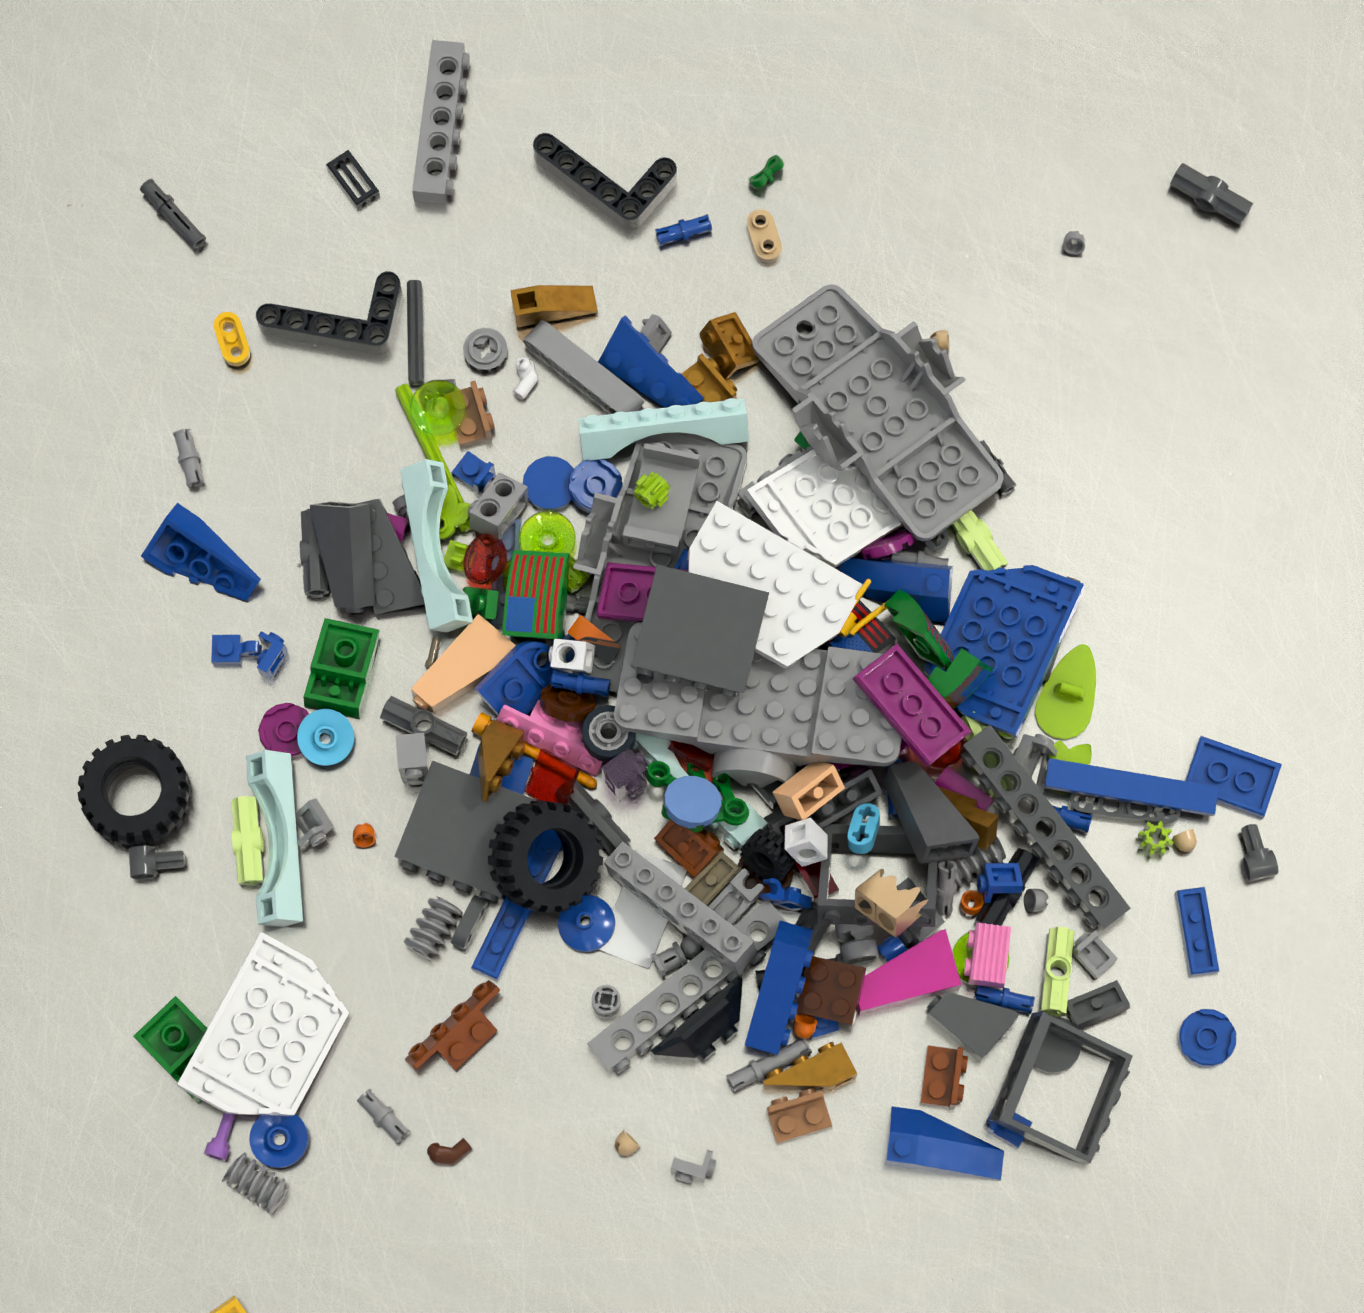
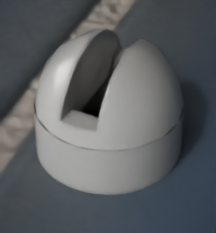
(1074, 249)
(1035, 900)

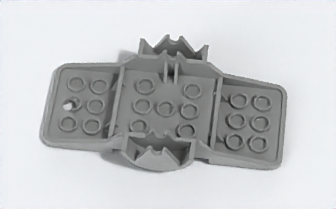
(880, 406)
(601, 541)
(775, 725)

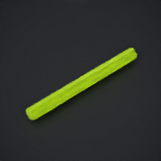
(427, 443)

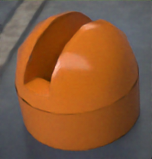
(364, 841)
(978, 902)
(804, 1025)

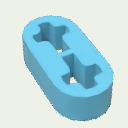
(857, 828)

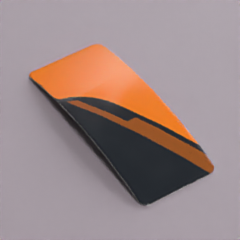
(604, 646)

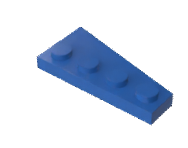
(645, 369)

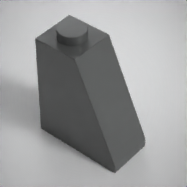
(970, 1022)

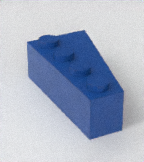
(779, 987)

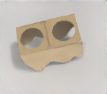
(892, 905)

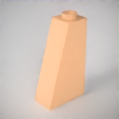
(461, 665)

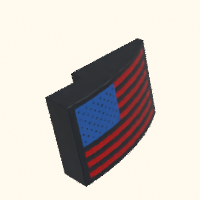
(870, 638)

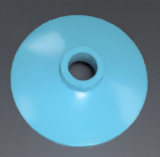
(335, 726)

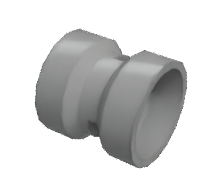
(606, 1006)

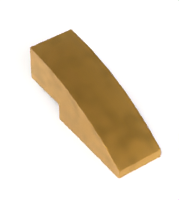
(980, 820)

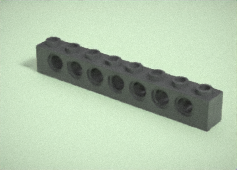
(1059, 833)

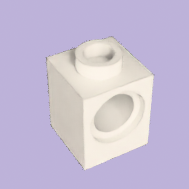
(582, 660)
(806, 842)

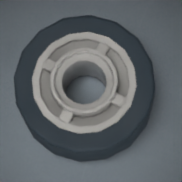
(595, 744)

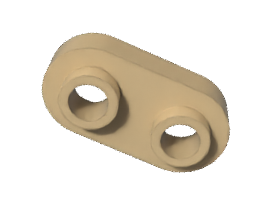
(763, 235)

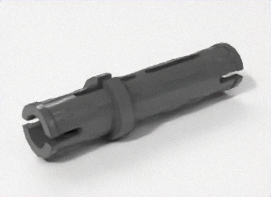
(165, 205)

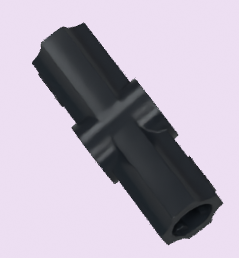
(1001, 903)

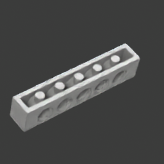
(443, 56)
(681, 908)

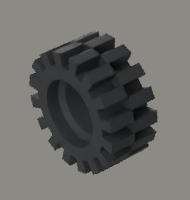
(766, 855)

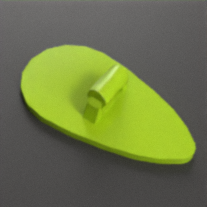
(1068, 696)

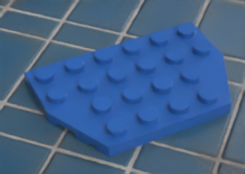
(1015, 627)

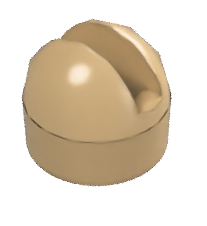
(942, 339)
(1186, 840)
(625, 1144)

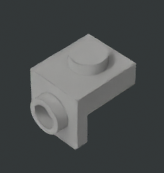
(1031, 750)
(313, 823)
(1093, 953)
(686, 1171)

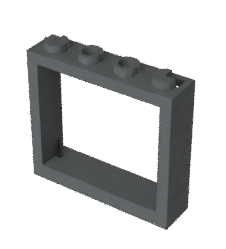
(888, 840)
(1020, 1071)

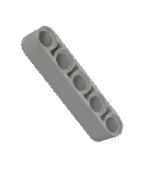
(581, 369)

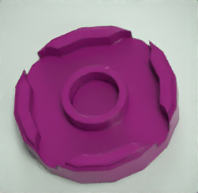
(888, 545)
(280, 728)

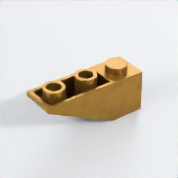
(551, 303)
(496, 756)
(823, 1071)

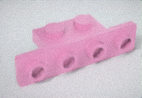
(552, 734)

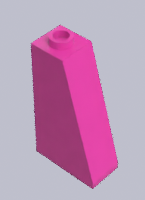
(911, 976)

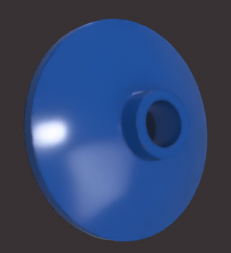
(590, 936)
(263, 1140)

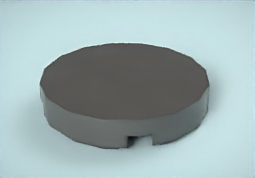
(1056, 1053)

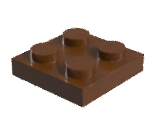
(831, 990)

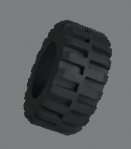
(115, 760)
(578, 864)

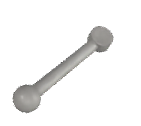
(1042, 770)

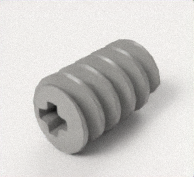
(976, 862)
(432, 927)
(255, 1183)

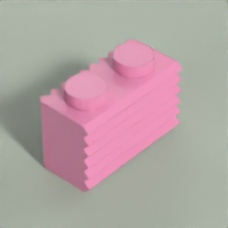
(989, 955)

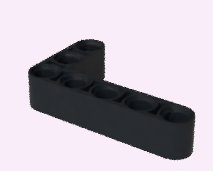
(604, 185)
(339, 324)

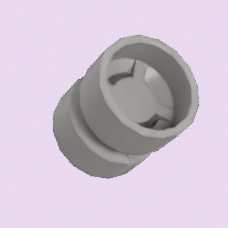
(857, 943)

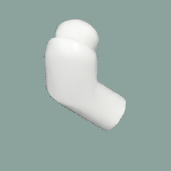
(527, 376)

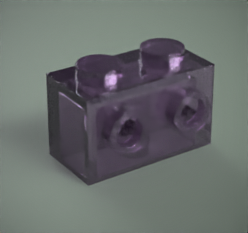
(625, 774)

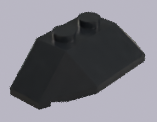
(704, 1028)

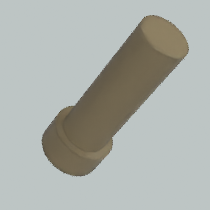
(433, 652)

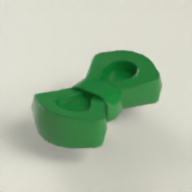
(773, 164)

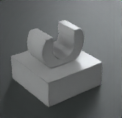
(656, 331)

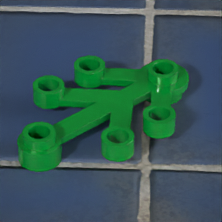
(728, 804)

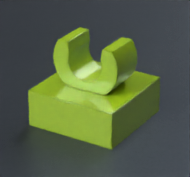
(455, 556)

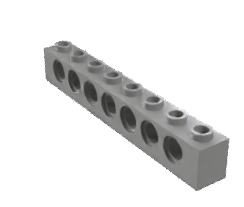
(603, 1045)

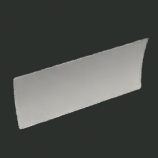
(636, 923)

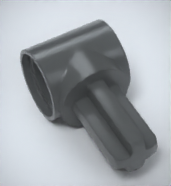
(1259, 861)
(146, 862)

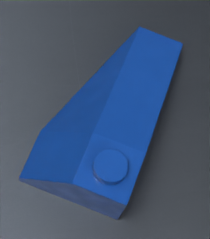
(194, 550)
(926, 583)
(931, 1144)

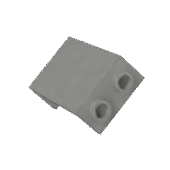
(663, 527)

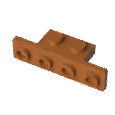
(460, 1033)

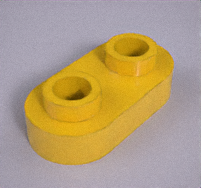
(231, 340)

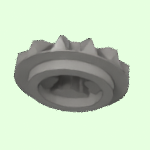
(480, 338)

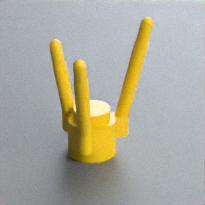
(850, 626)

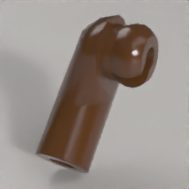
(448, 1155)

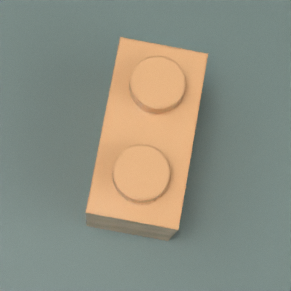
(808, 790)

